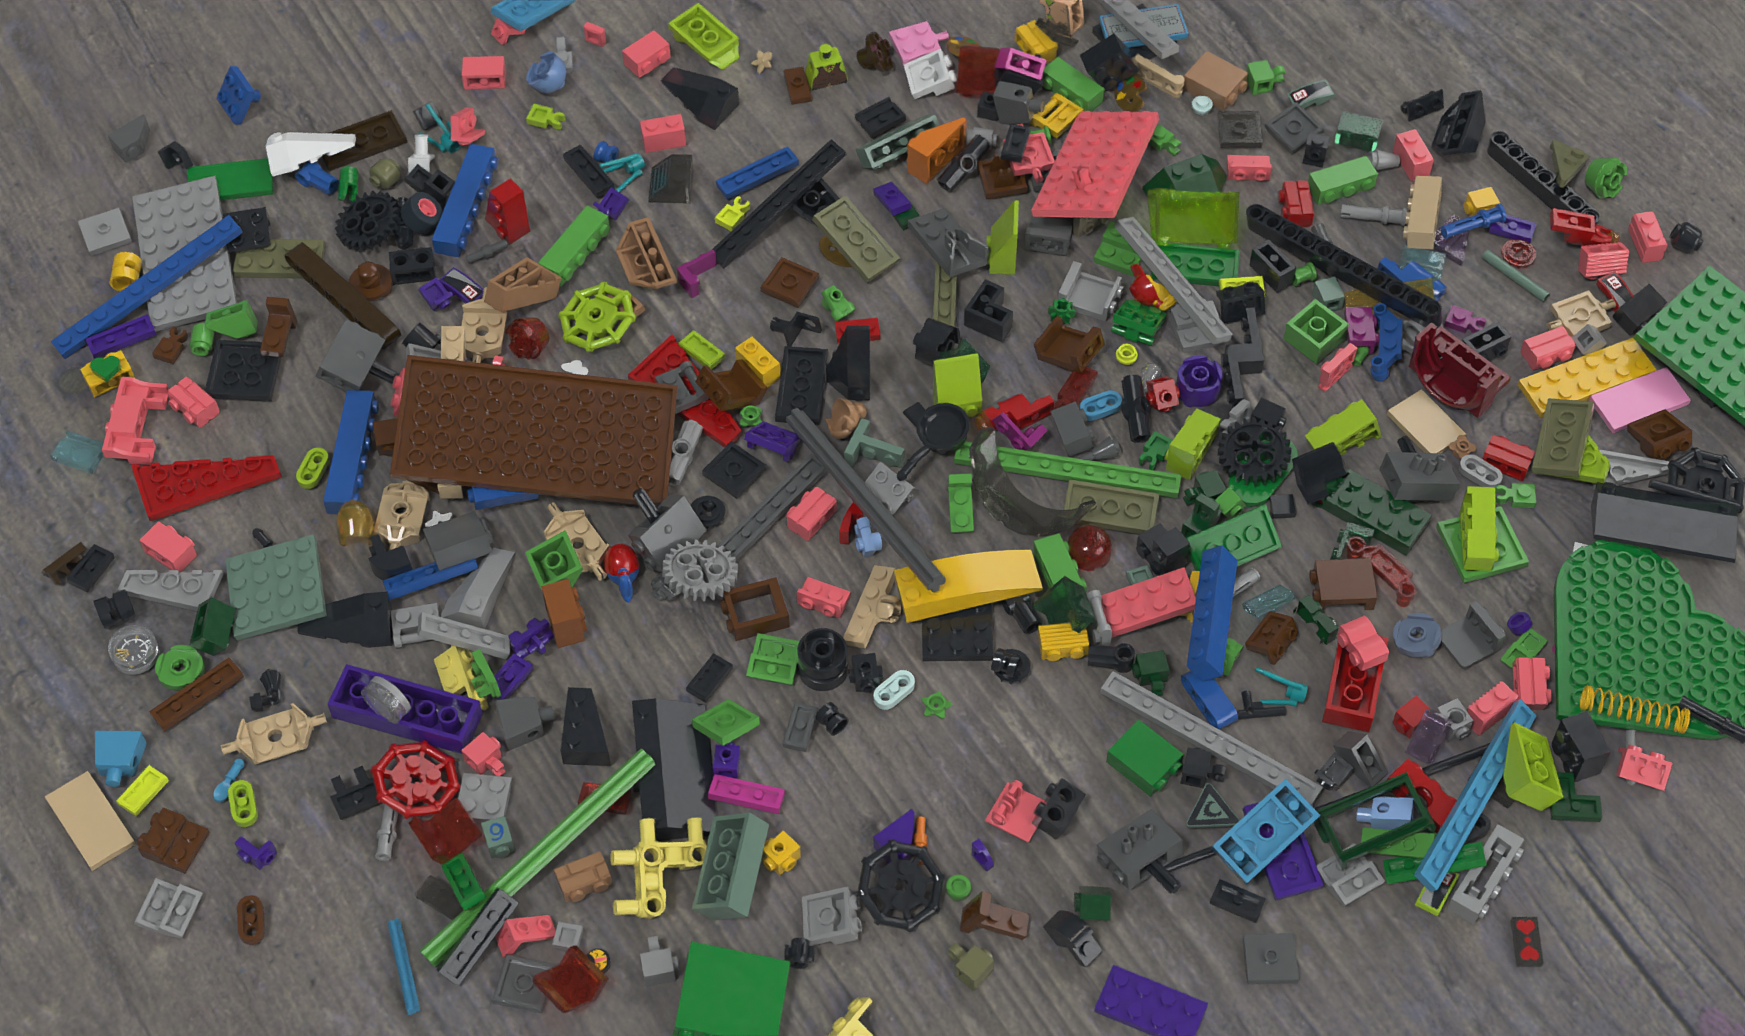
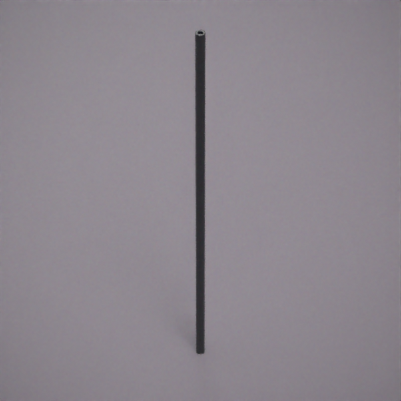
(1428, 770)

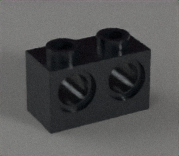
(412, 265)
(1062, 811)

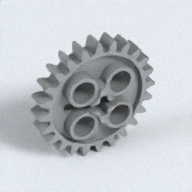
(689, 563)

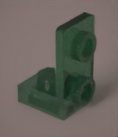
(1350, 531)

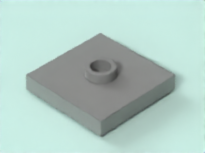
(104, 231)

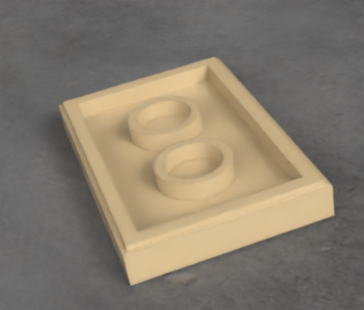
(1425, 423)

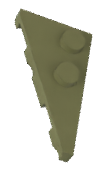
(1567, 161)

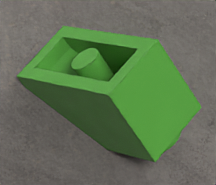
(234, 320)

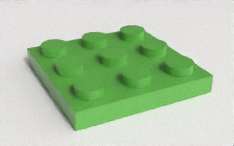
(1510, 550)

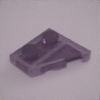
(1453, 246)

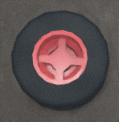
(421, 213)

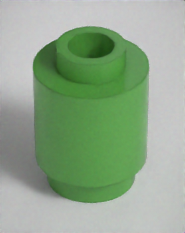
(201, 340)

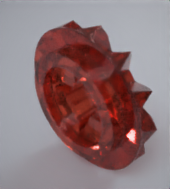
(1515, 246)

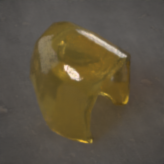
(354, 521)

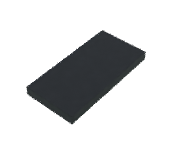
(801, 382)

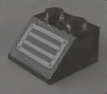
(672, 180)

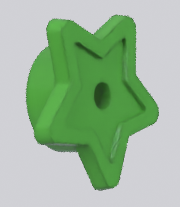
(937, 699)

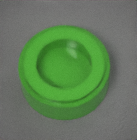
(958, 887)

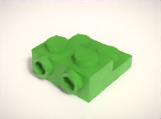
(1116, 252)

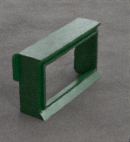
(1328, 836)

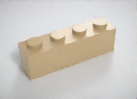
(1423, 212)

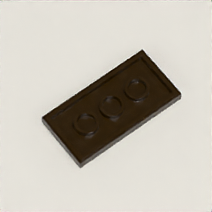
(372, 137)

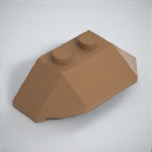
(644, 257)

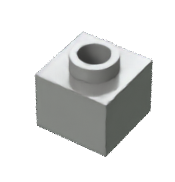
(1584, 338)

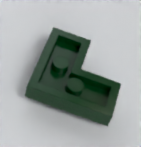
(1573, 806)

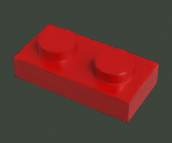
(840, 327)

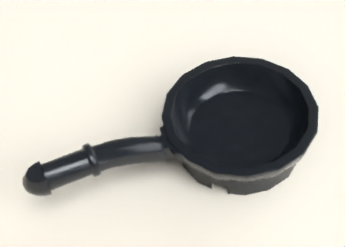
(941, 430)

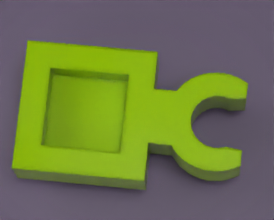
(542, 116)

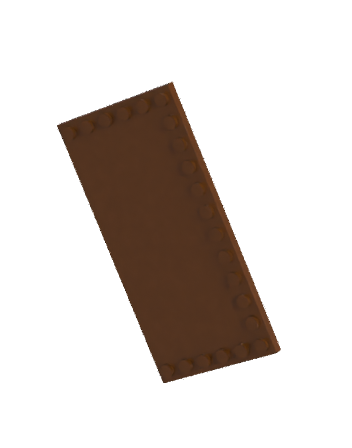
(533, 431)

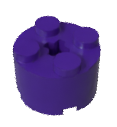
(1199, 381)

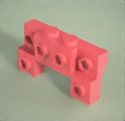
(128, 419)

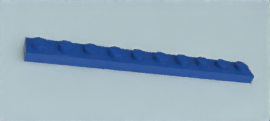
(147, 286)

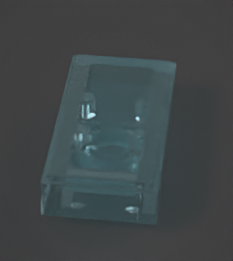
(1268, 601)

